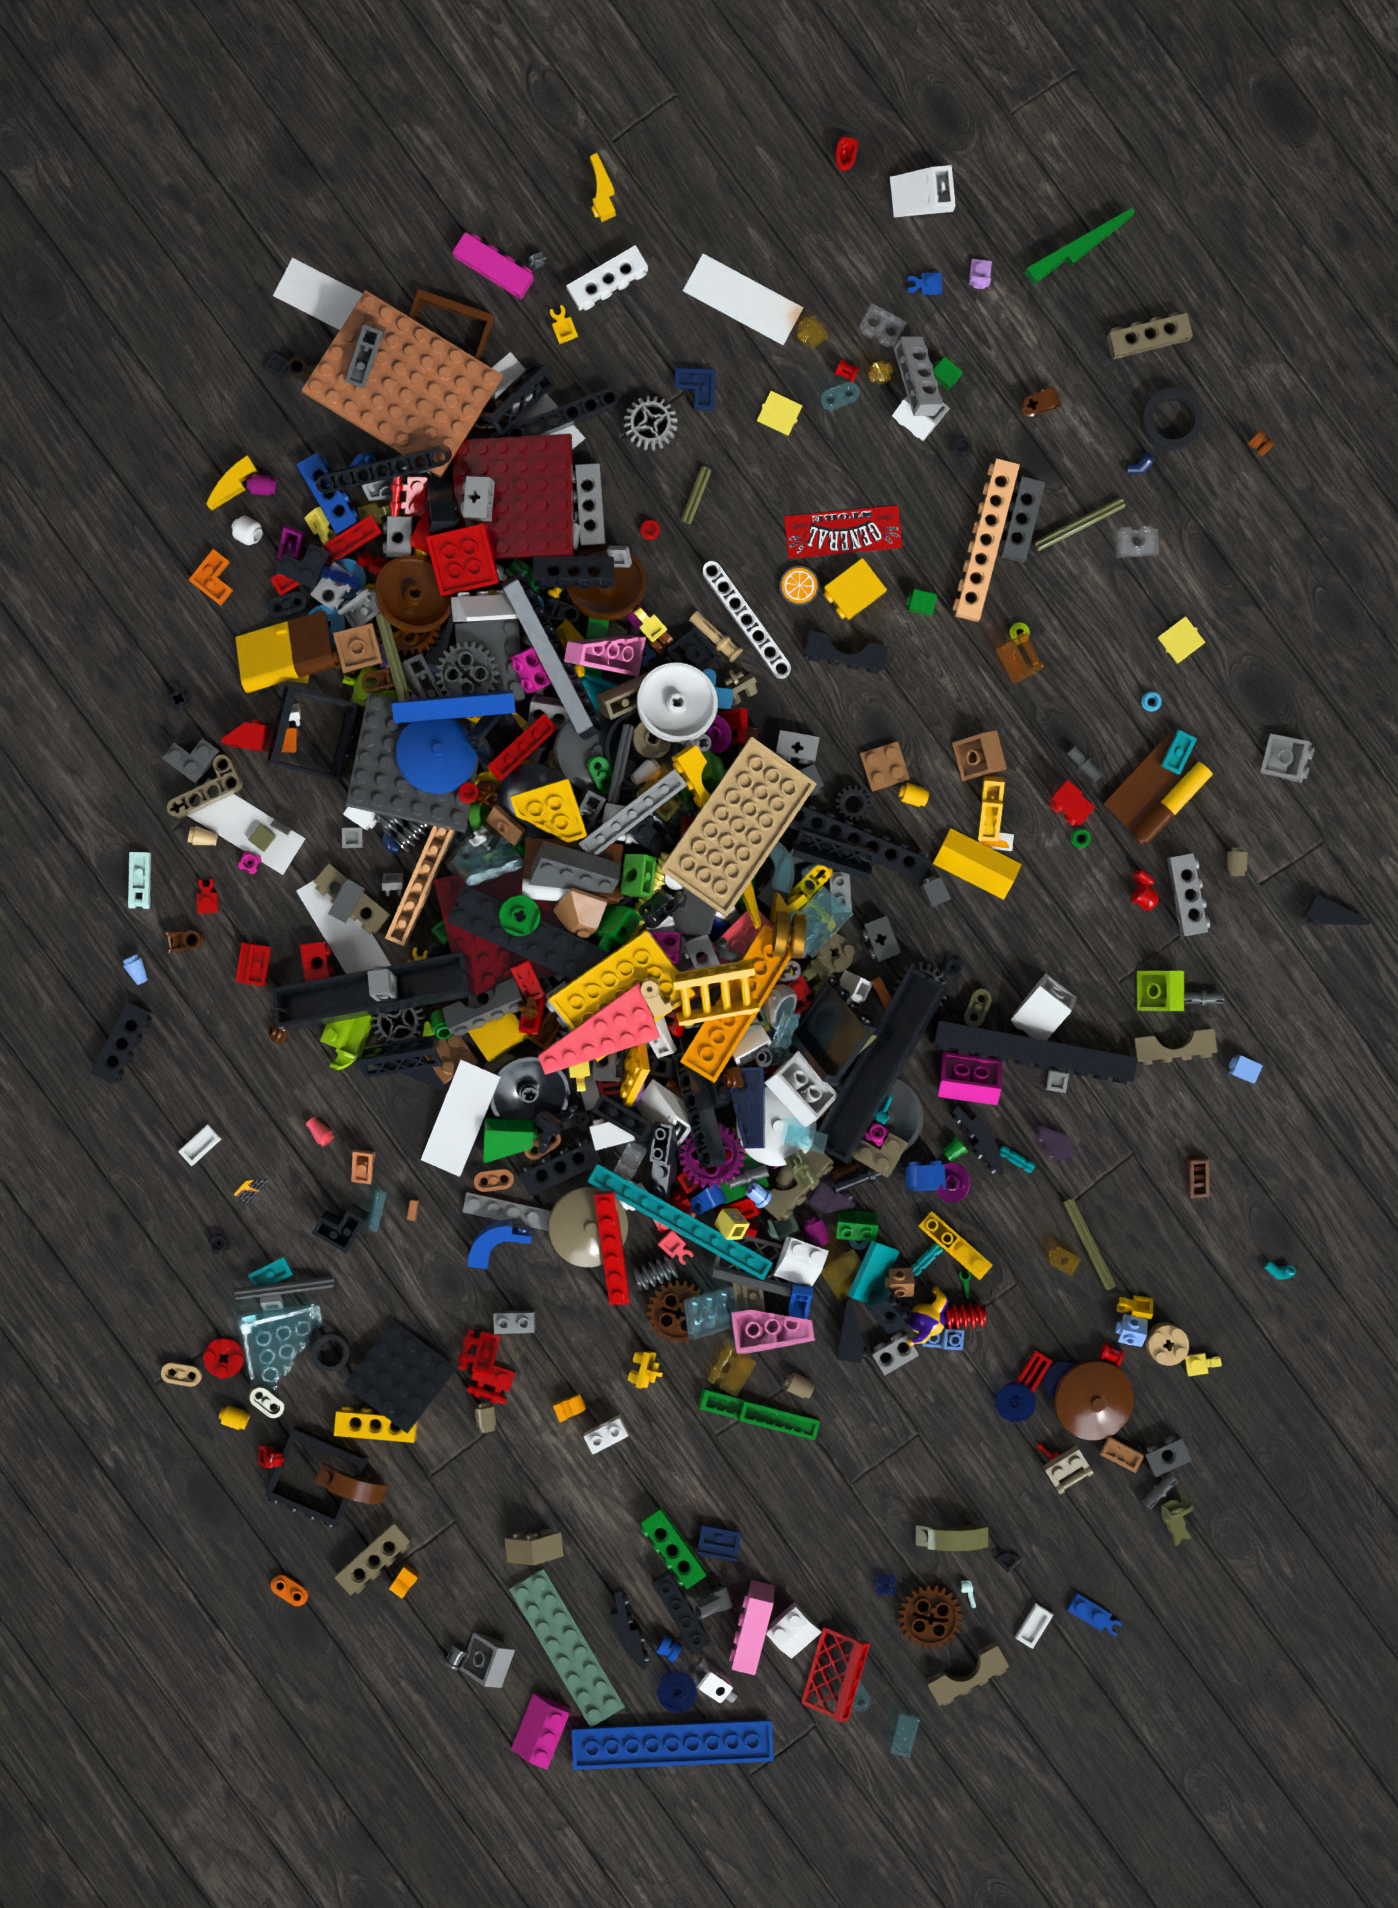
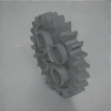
(479, 660)

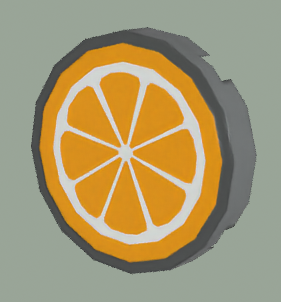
(799, 586)

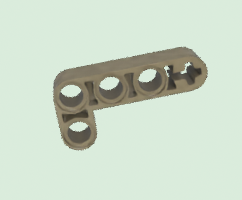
(204, 790)

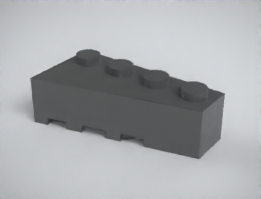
(570, 868)

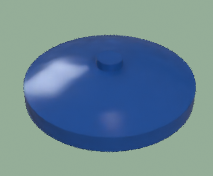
(435, 755)

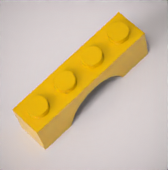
(690, 765)

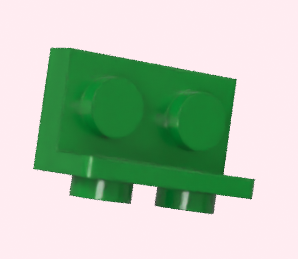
(857, 1225)

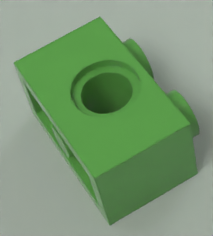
(638, 875)

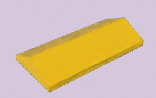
(977, 864)

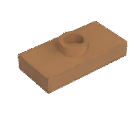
(506, 825)
(1122, 1454)

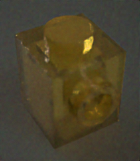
(811, 332)

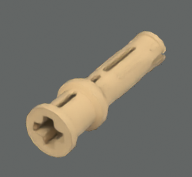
(723, 642)

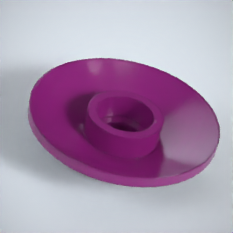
(720, 735)
(954, 1193)

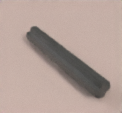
(620, 763)

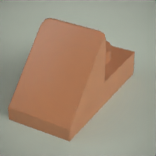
(362, 1166)

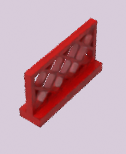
(848, 1684)

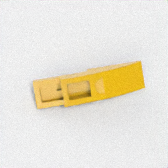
(955, 1245)

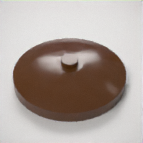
(410, 595)
(615, 601)
(1093, 1400)

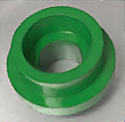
(1087, 838)

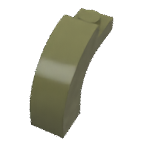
(952, 1538)

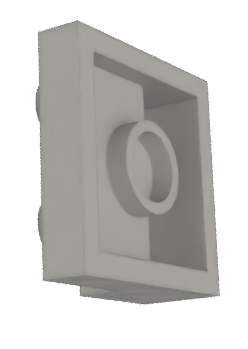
(1287, 758)

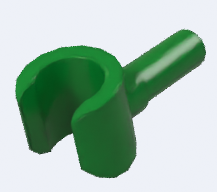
(965, 1284)

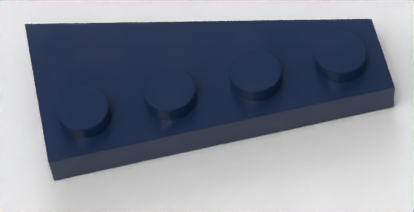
(750, 1107)

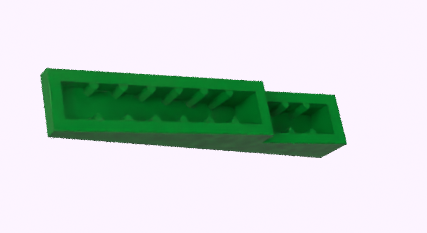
(1077, 249)
(758, 1414)

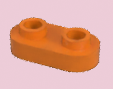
(290, 1588)

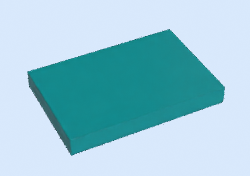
(873, 1271)

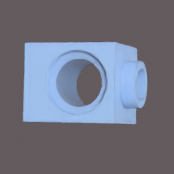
(1245, 1068)

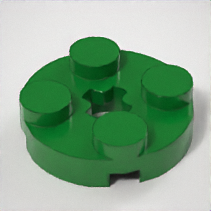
(525, 925)

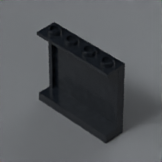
(832, 1031)

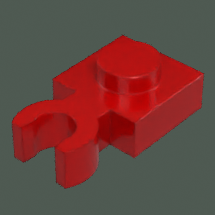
(374, 564)
(207, 901)

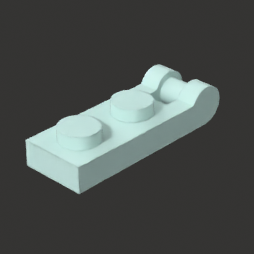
(139, 879)

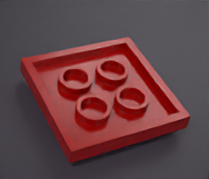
(462, 559)

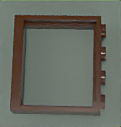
(458, 309)

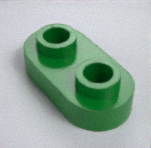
(600, 773)

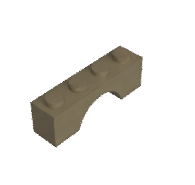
(1200, 1043)
(784, 1201)
(946, 1687)

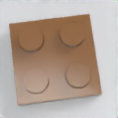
(357, 648)
(884, 766)
(451, 1052)

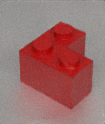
(1070, 803)

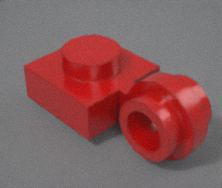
(268, 1457)

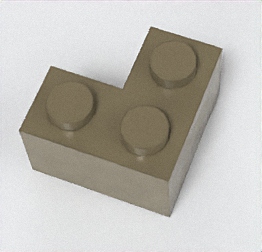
(534, 1547)

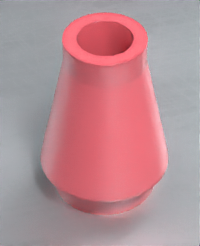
(320, 1132)

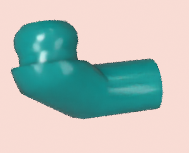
(1280, 1273)

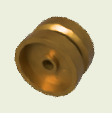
(786, 934)

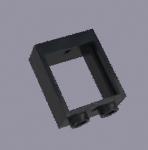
(477, 734)

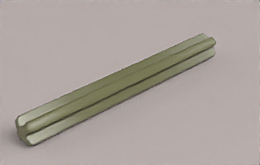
(1079, 524)
(393, 658)
(1089, 1243)

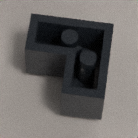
(306, 571)
(339, 1231)

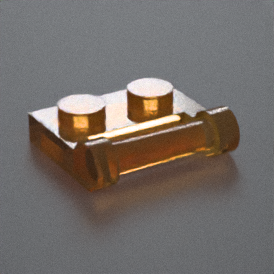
(1013, 660)

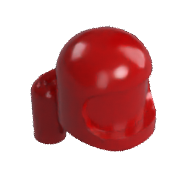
(1144, 895)

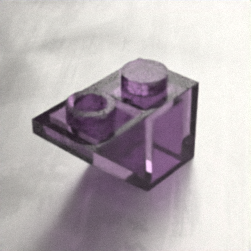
(1057, 1144)
(828, 1201)

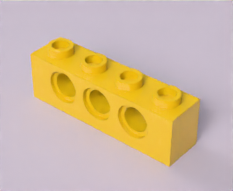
(345, 1428)

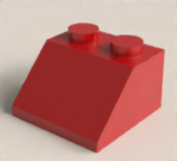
(249, 736)

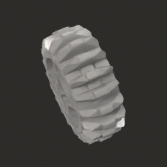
(657, 418)

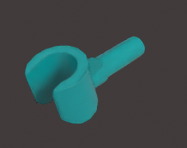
(881, 1116)

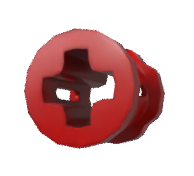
(847, 370)
(1116, 1355)

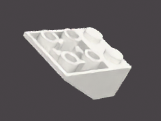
(923, 192)
(665, 1107)

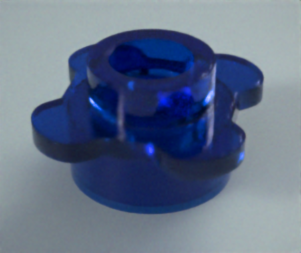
(882, 1580)

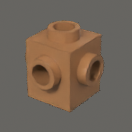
(901, 1281)

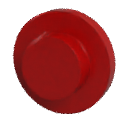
(649, 529)

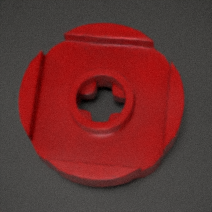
(212, 1357)

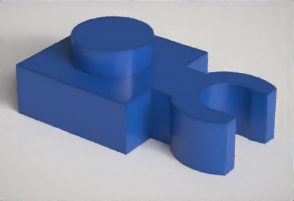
(929, 284)

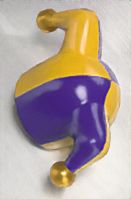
(928, 1318)

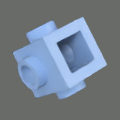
(1132, 1330)

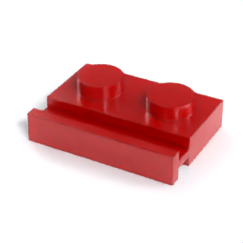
(253, 964)

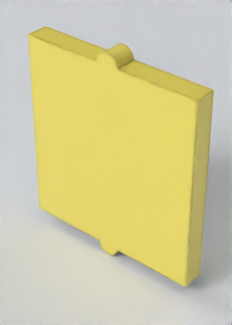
(779, 413)
(1181, 640)

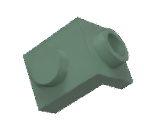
(783, 1229)

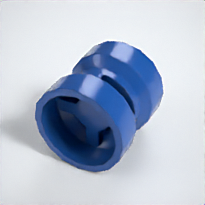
(669, 1648)

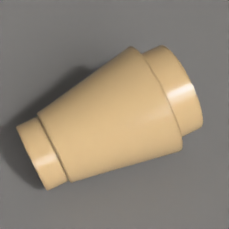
(201, 836)

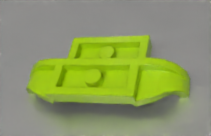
(347, 1038)

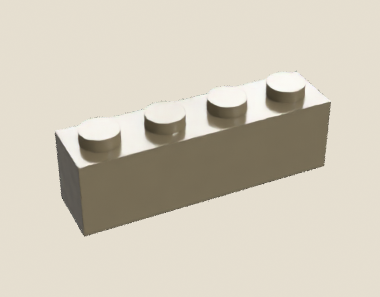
(620, 698)

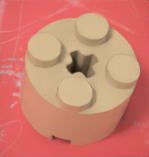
(1176, 1350)

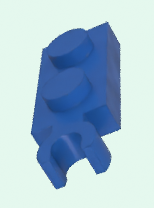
(1092, 1613)

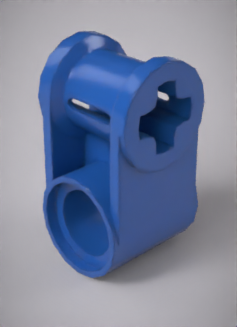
(707, 1200)

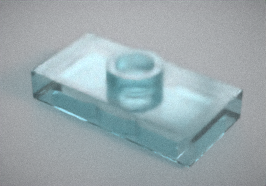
(806, 1139)
(904, 1735)

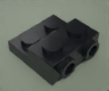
(692, 650)

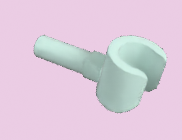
(966, 1587)

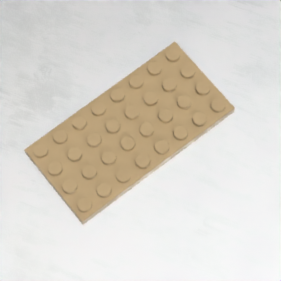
(738, 826)

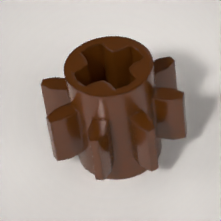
(487, 792)

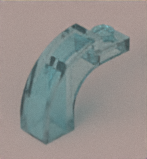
(784, 869)

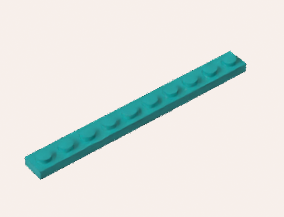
(680, 1222)

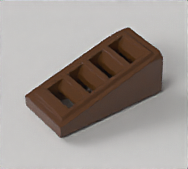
(1198, 1159)

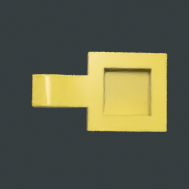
(318, 524)
(651, 625)
(580, 1071)
(1197, 1363)

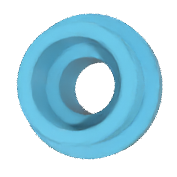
(1157, 701)

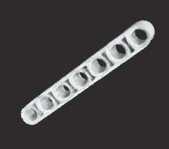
(737, 614)

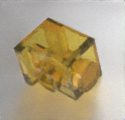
(1072, 1260)

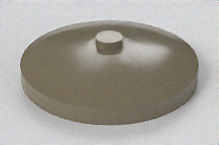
(575, 1227)

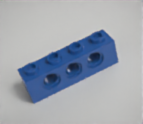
(309, 469)

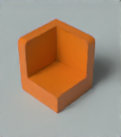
(290, 740)

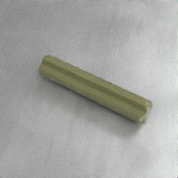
(696, 495)

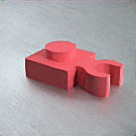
(673, 1245)

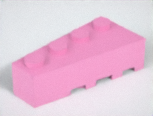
(614, 653)

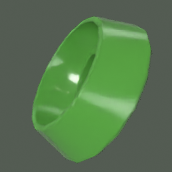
(478, 815)

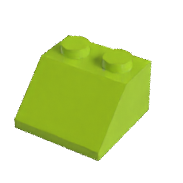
(1160, 990)

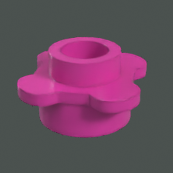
(247, 856)
(876, 1128)

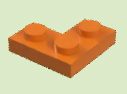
(207, 577)

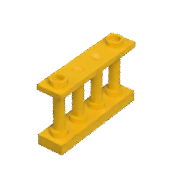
(705, 976)

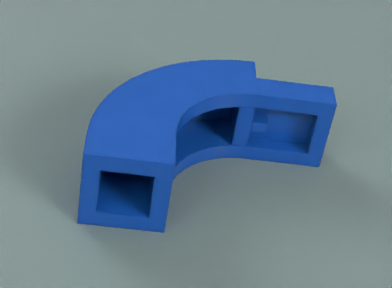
(491, 1236)
(800, 1301)

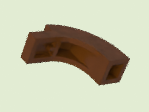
(351, 1487)

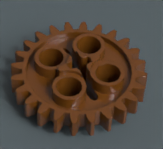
(415, 646)
(673, 1330)
(926, 1634)

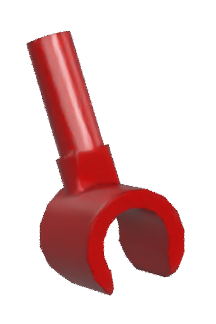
(1050, 1456)

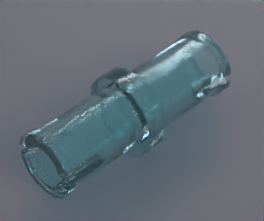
(376, 1211)

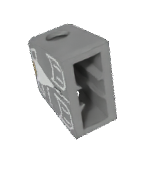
(713, 1682)

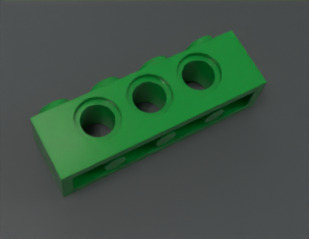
(685, 1577)

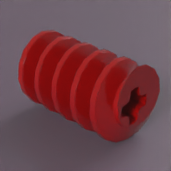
(965, 1316)

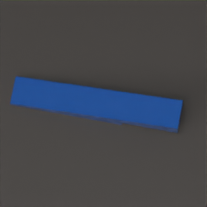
(454, 706)

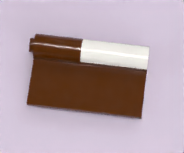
(532, 846)

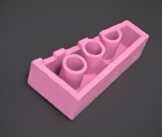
(753, 1627)

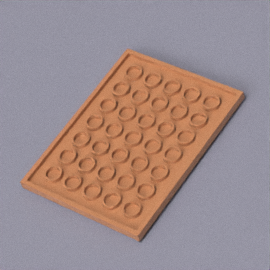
(418, 389)

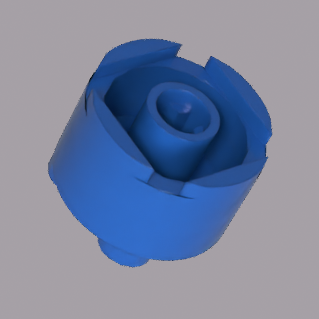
(925, 1177)

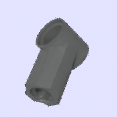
(716, 1601)

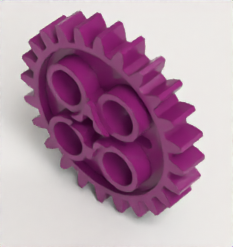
(722, 1172)

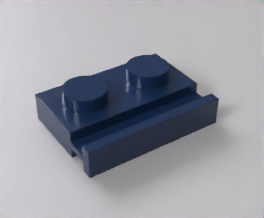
(719, 1542)

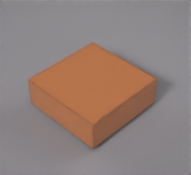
(413, 1209)

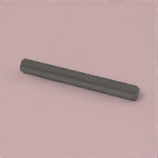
(283, 1288)

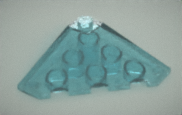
(273, 1339)

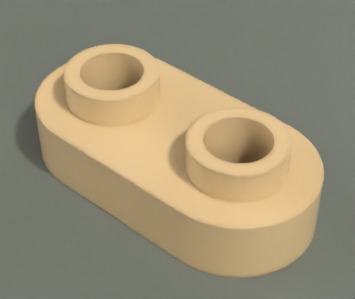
(182, 1374)

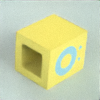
(731, 1224)

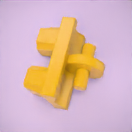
(648, 1369)

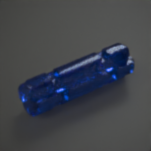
(340, 577)

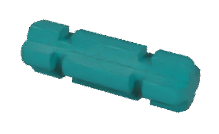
(1016, 1159)
(926, 1259)

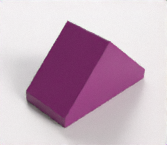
(291, 542)

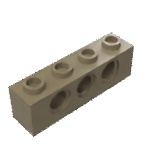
(1121, 348)
(379, 915)
(347, 1575)

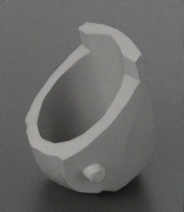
(780, 999)

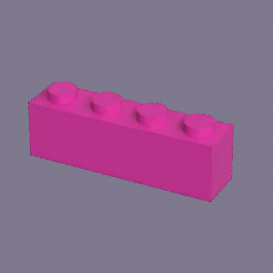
(493, 266)

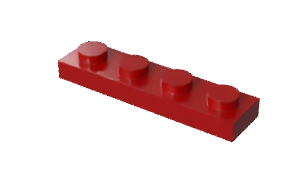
(521, 747)

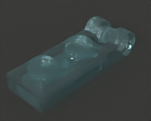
(783, 1036)

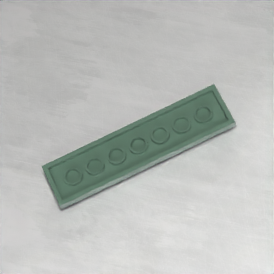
(567, 1647)

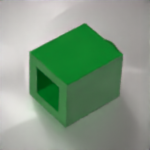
(946, 373)
(921, 602)

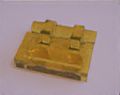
(736, 1375)

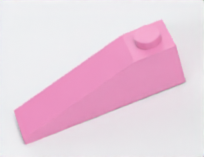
(765, 1331)

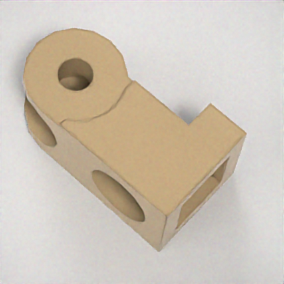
(654, 997)

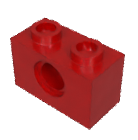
(309, 953)

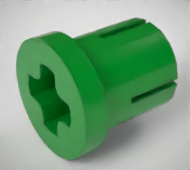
(955, 1149)

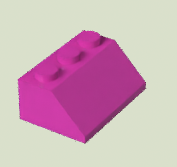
(970, 1078)
(540, 1730)

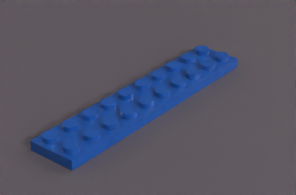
(672, 1744)

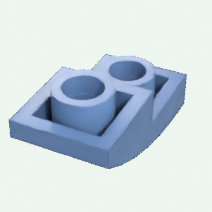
(947, 1339)

